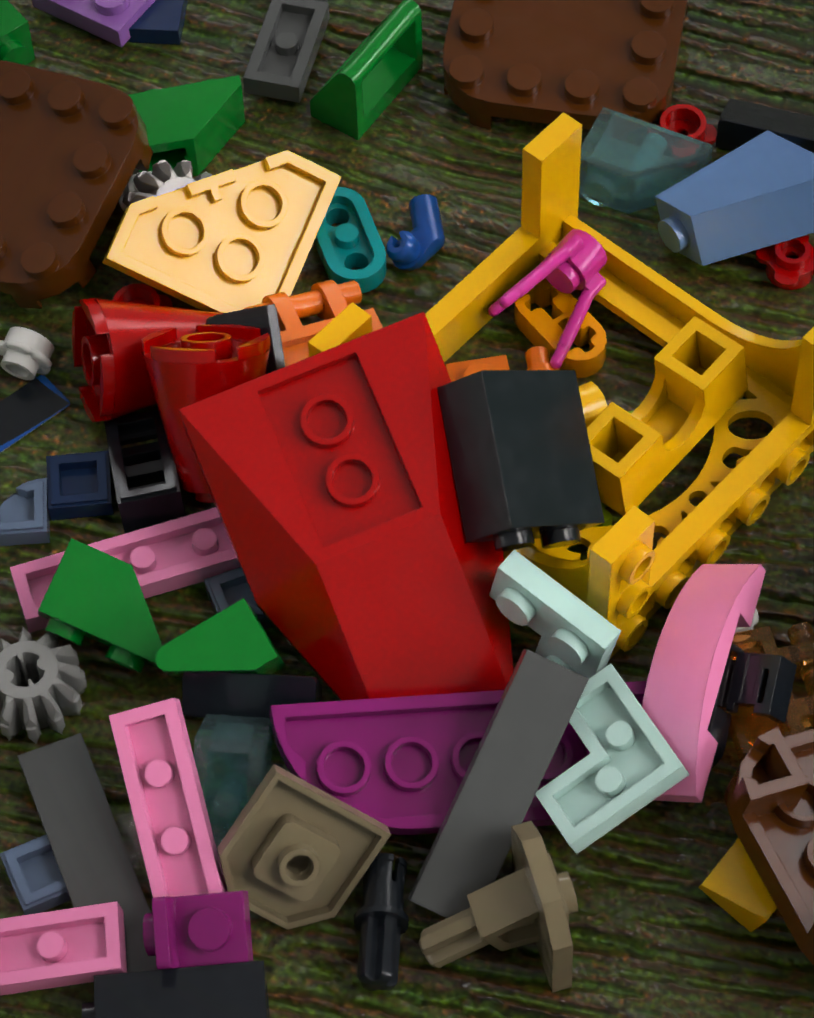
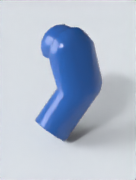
(424, 240)

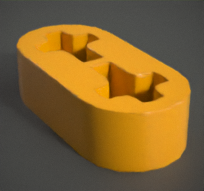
(546, 330)

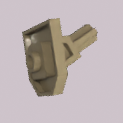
(298, 850)
(514, 912)

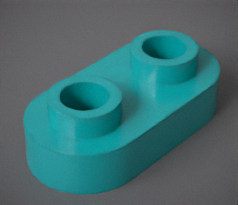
(351, 243)

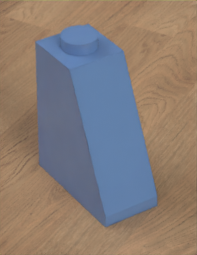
(740, 201)

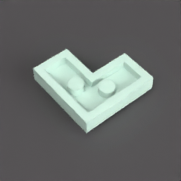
(568, 627)
(624, 769)

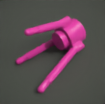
(568, 267)

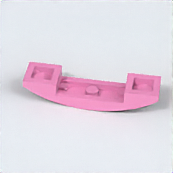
(692, 664)

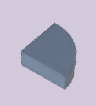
(26, 515)

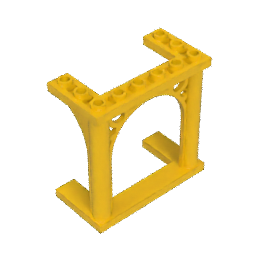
(622, 572)

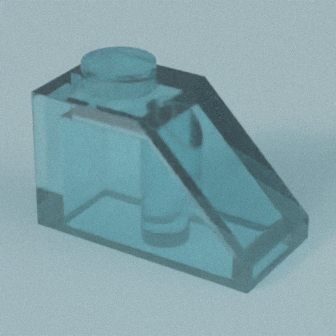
(633, 161)
(231, 763)

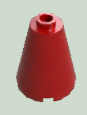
(109, 349)
(196, 369)

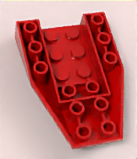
(354, 519)

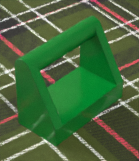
(373, 73)
(222, 643)

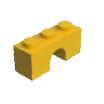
(692, 389)

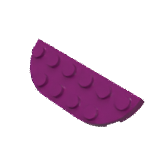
(402, 753)

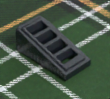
(143, 474)

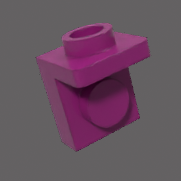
(199, 930)

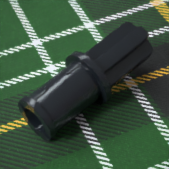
(381, 922)

